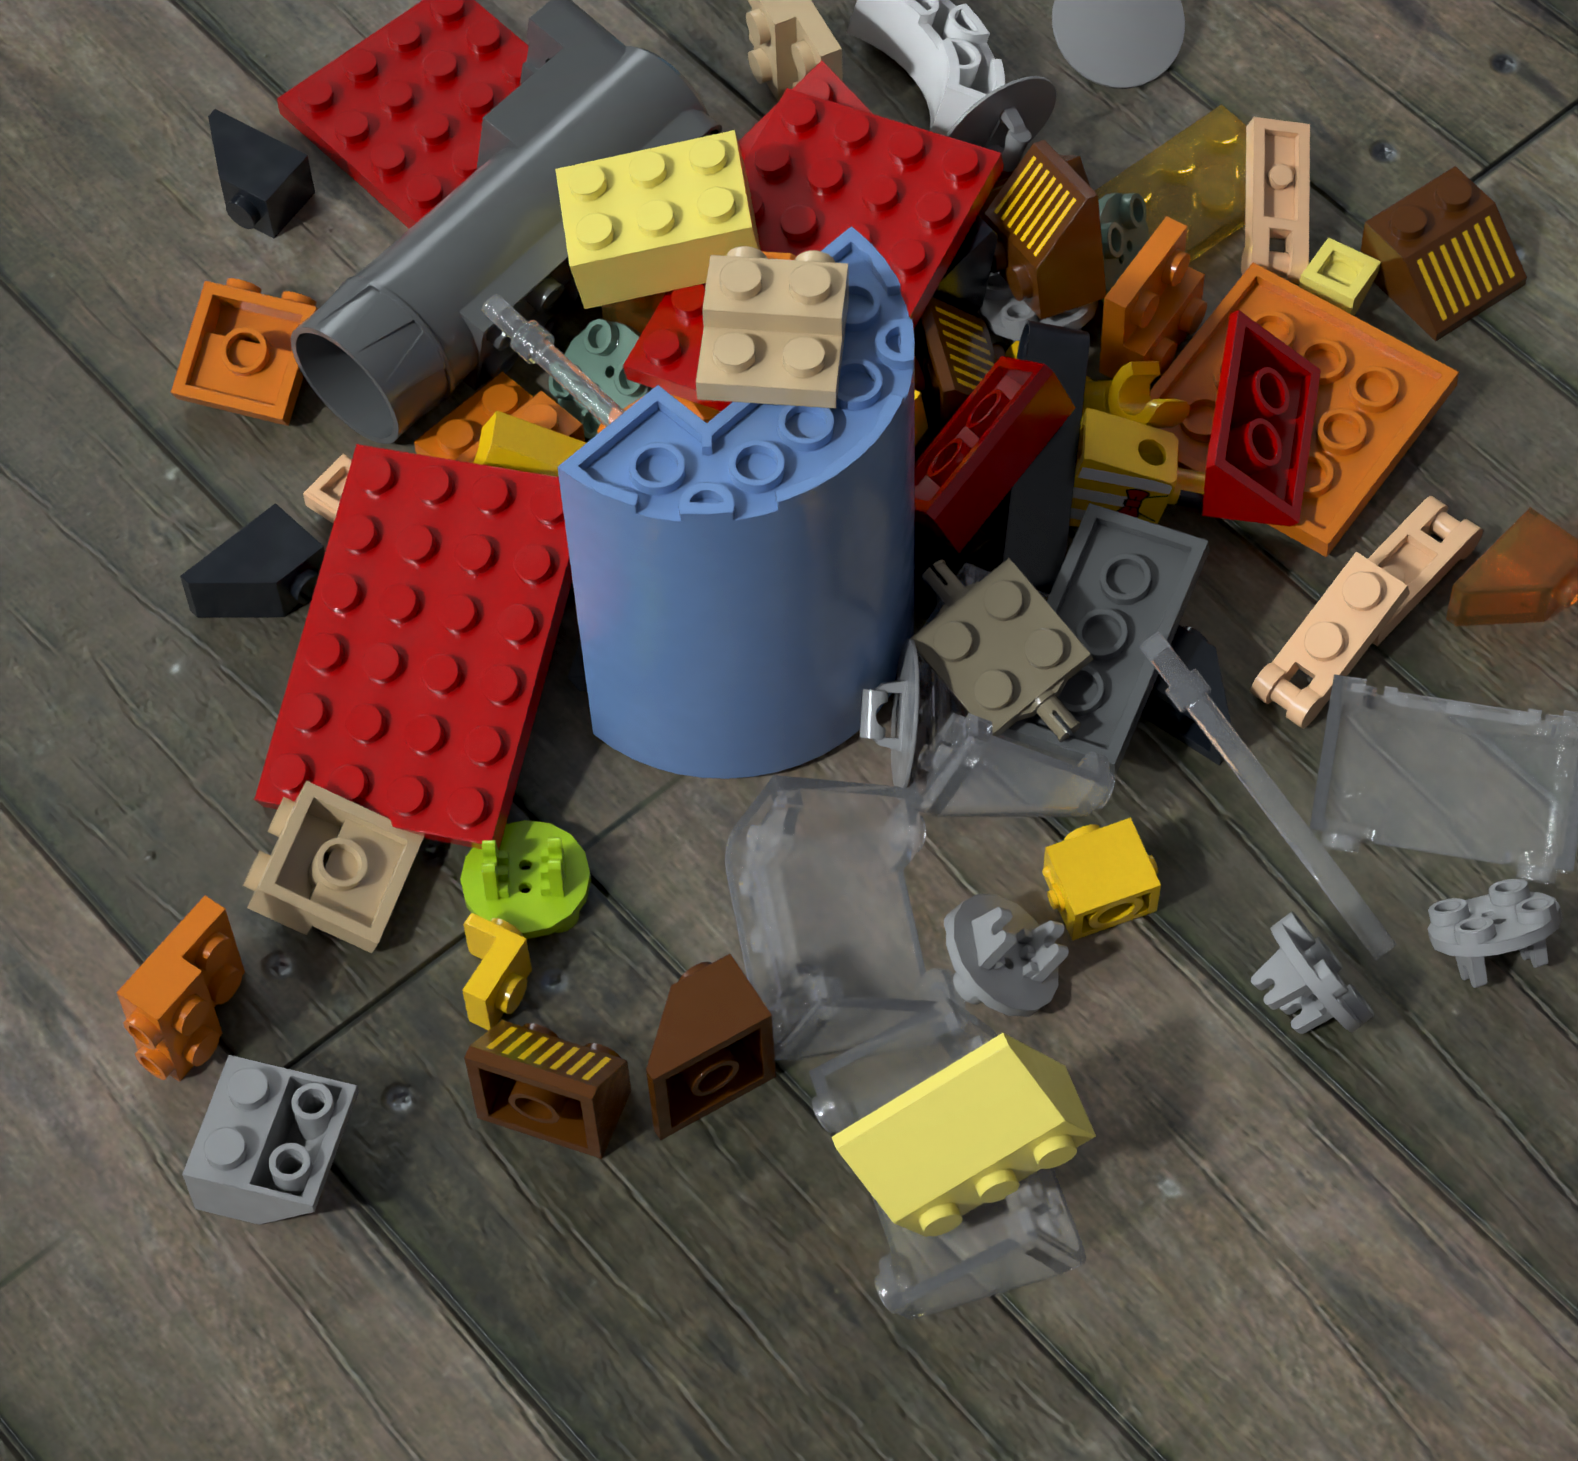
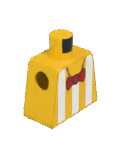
(1130, 469)

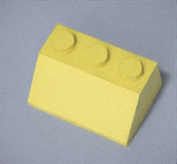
(967, 1135)

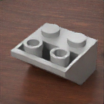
(267, 1142)

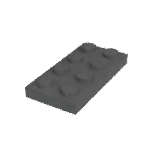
(1113, 594)

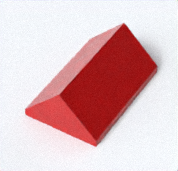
(1260, 428)
(987, 448)

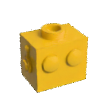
(1101, 878)

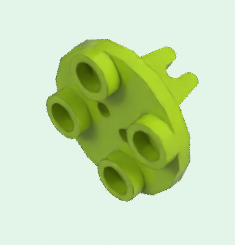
(556, 878)

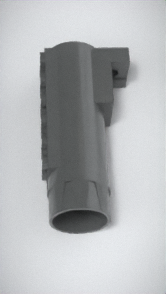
(413, 317)

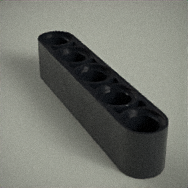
(1038, 507)

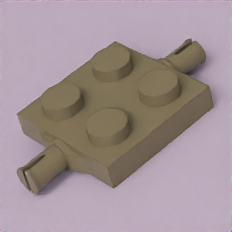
(1001, 649)

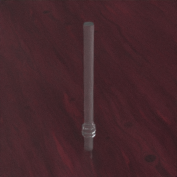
(536, 346)
(1190, 693)

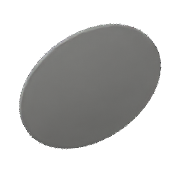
(1119, 39)
(1008, 118)
(904, 714)

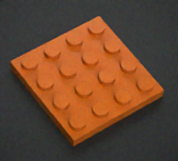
(1368, 404)

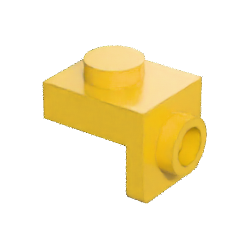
(502, 974)

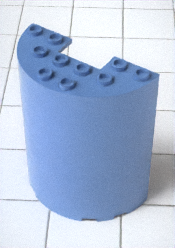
(751, 562)

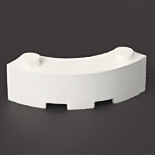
(938, 47)

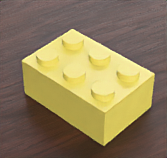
(654, 217)

